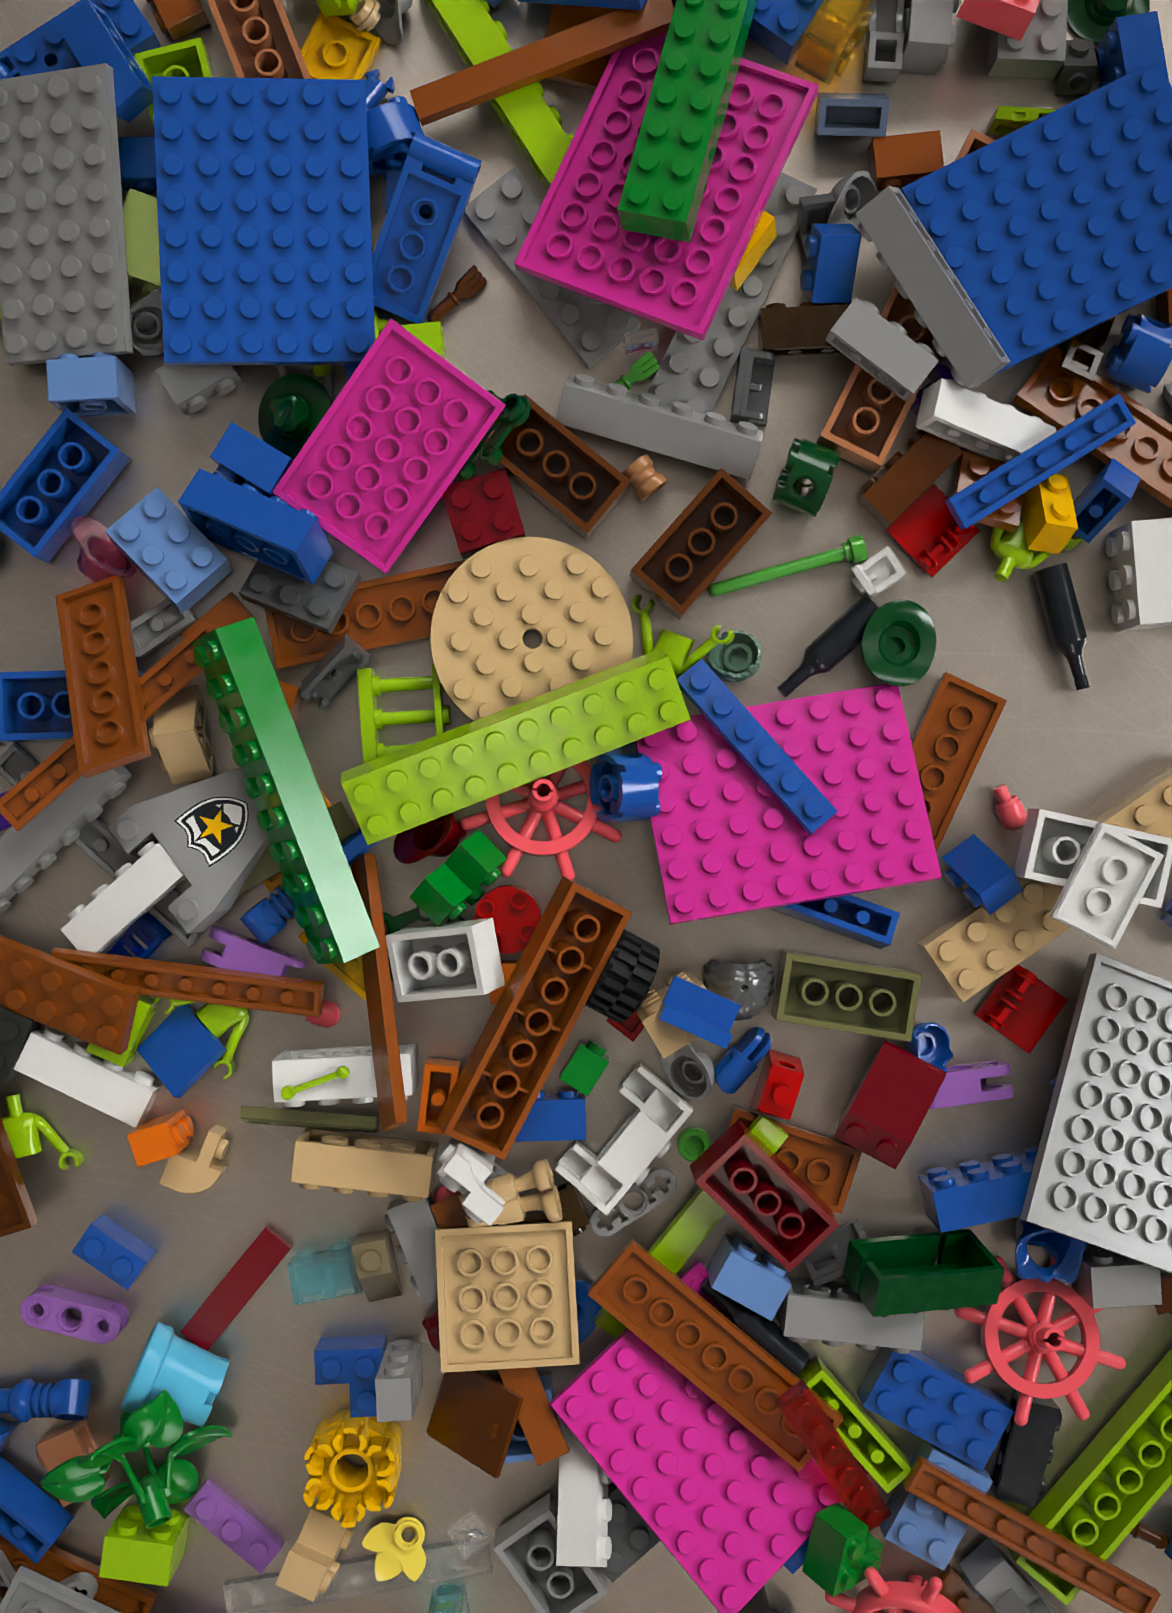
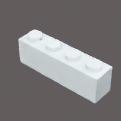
(978, 422)
(124, 901)
(87, 1077)
(582, 1508)

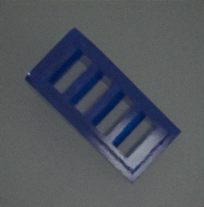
(149, 931)

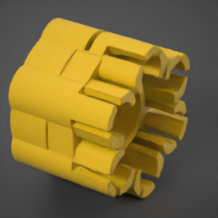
(348, 1486)

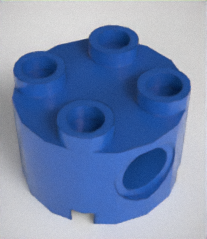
(390, 134)
(1141, 354)
(625, 787)

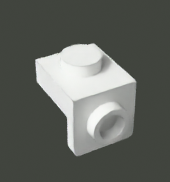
(878, 573)

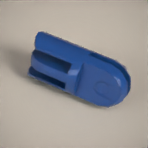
(742, 1060)

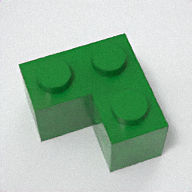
(459, 879)
(840, 1550)

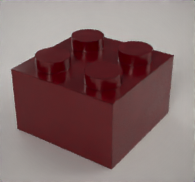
(483, 512)

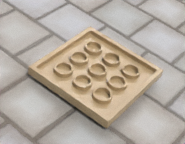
(506, 1296)

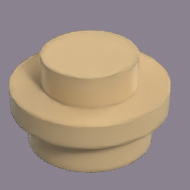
(366, 15)

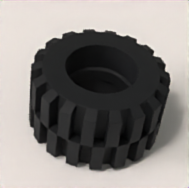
(625, 978)

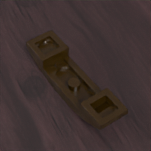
(1085, 353)

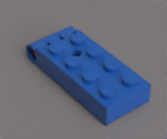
(44, 45)
(413, 247)

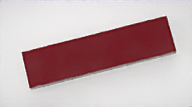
(236, 1288)

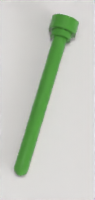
(852, 550)

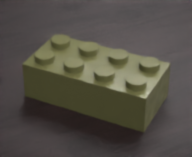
(846, 995)

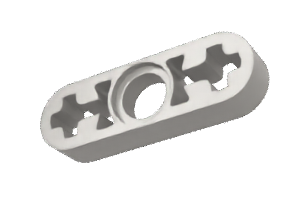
(631, 1215)

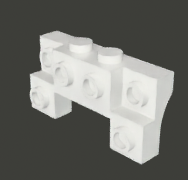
(633, 1147)
(467, 1171)

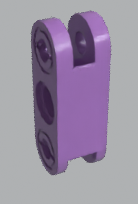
(248, 954)
(968, 1084)
(49, 1310)

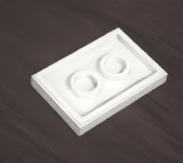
(1106, 885)

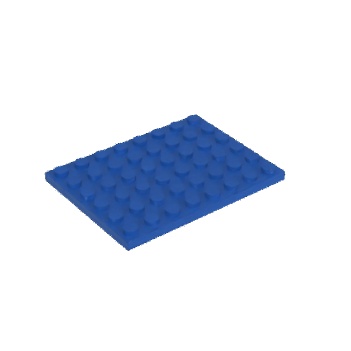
(1061, 215)
(263, 220)

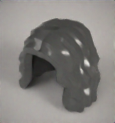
(728, 980)

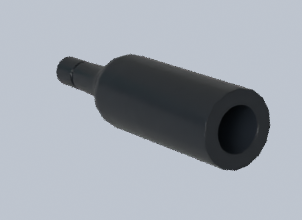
(1064, 618)
(832, 644)
(761, 1330)

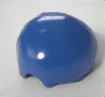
(930, 1044)

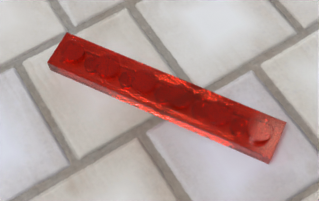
(832, 1455)

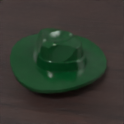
(1094, 17)
(292, 412)
(899, 643)

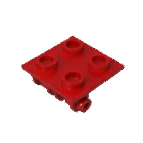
(930, 532)
(1021, 1007)

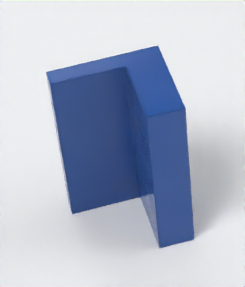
(699, 1011)

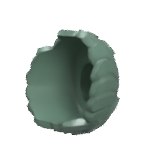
(736, 660)

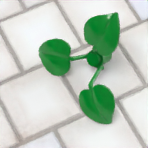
(154, 1424)
(151, 1499)

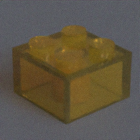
(832, 37)

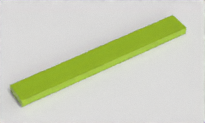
(693, 1223)

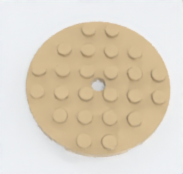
(519, 589)

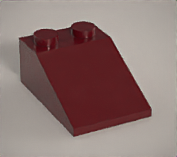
(889, 1104)

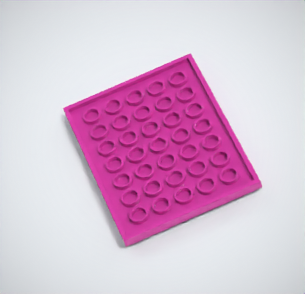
(665, 280)
(738, 850)
(691, 1468)

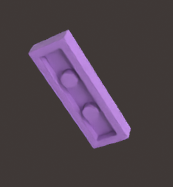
(234, 1526)

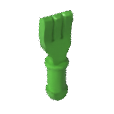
(640, 370)

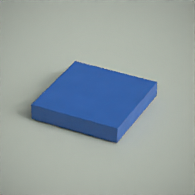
(181, 1050)

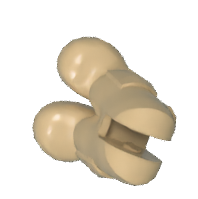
(516, 1206)

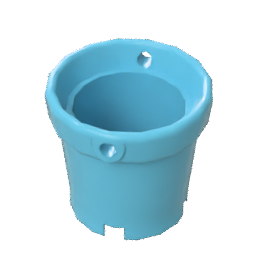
(181, 1369)

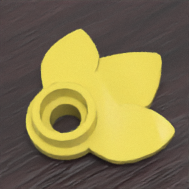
(394, 1552)

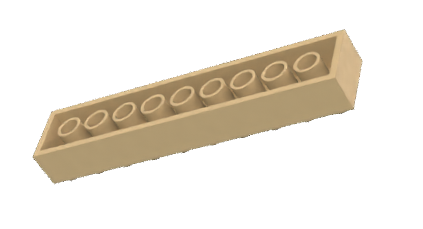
(981, 947)

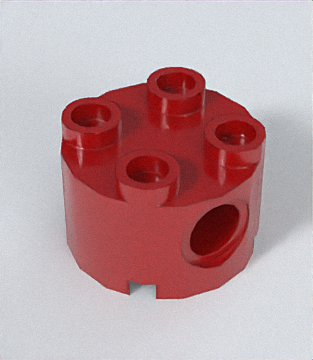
(513, 914)

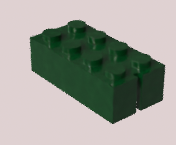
(902, 1277)

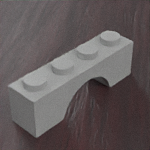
(884, 41)

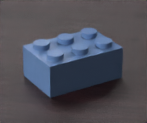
(169, 550)
(919, 1525)

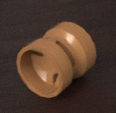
(644, 477)

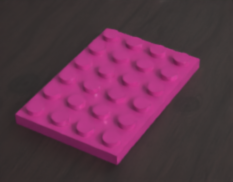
(389, 446)

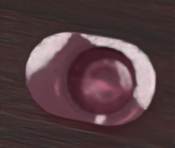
(97, 554)

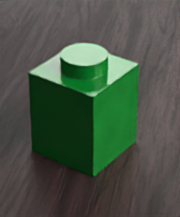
(584, 1066)

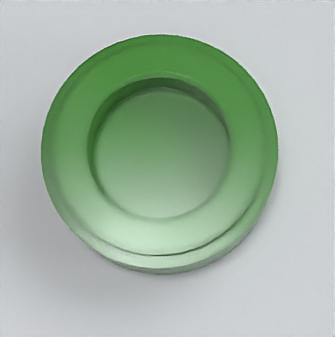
(692, 1143)

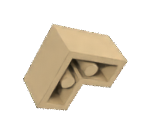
(182, 738)
(312, 1559)

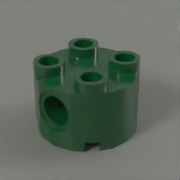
(806, 476)

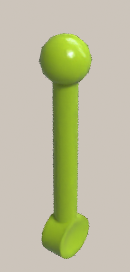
(289, 1091)

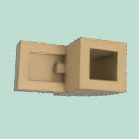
(194, 1171)

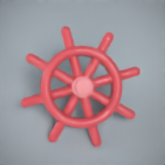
(543, 801)
(1039, 1339)
(896, 1596)

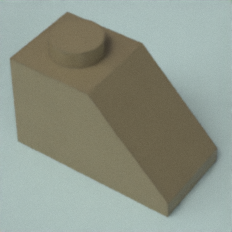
(377, 1265)

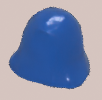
(1064, 1249)

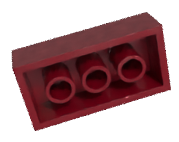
(763, 1195)

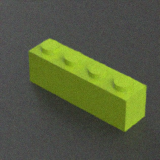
(858, 1430)

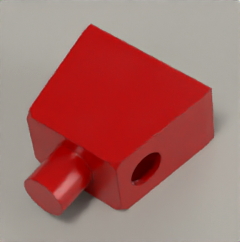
(778, 1085)

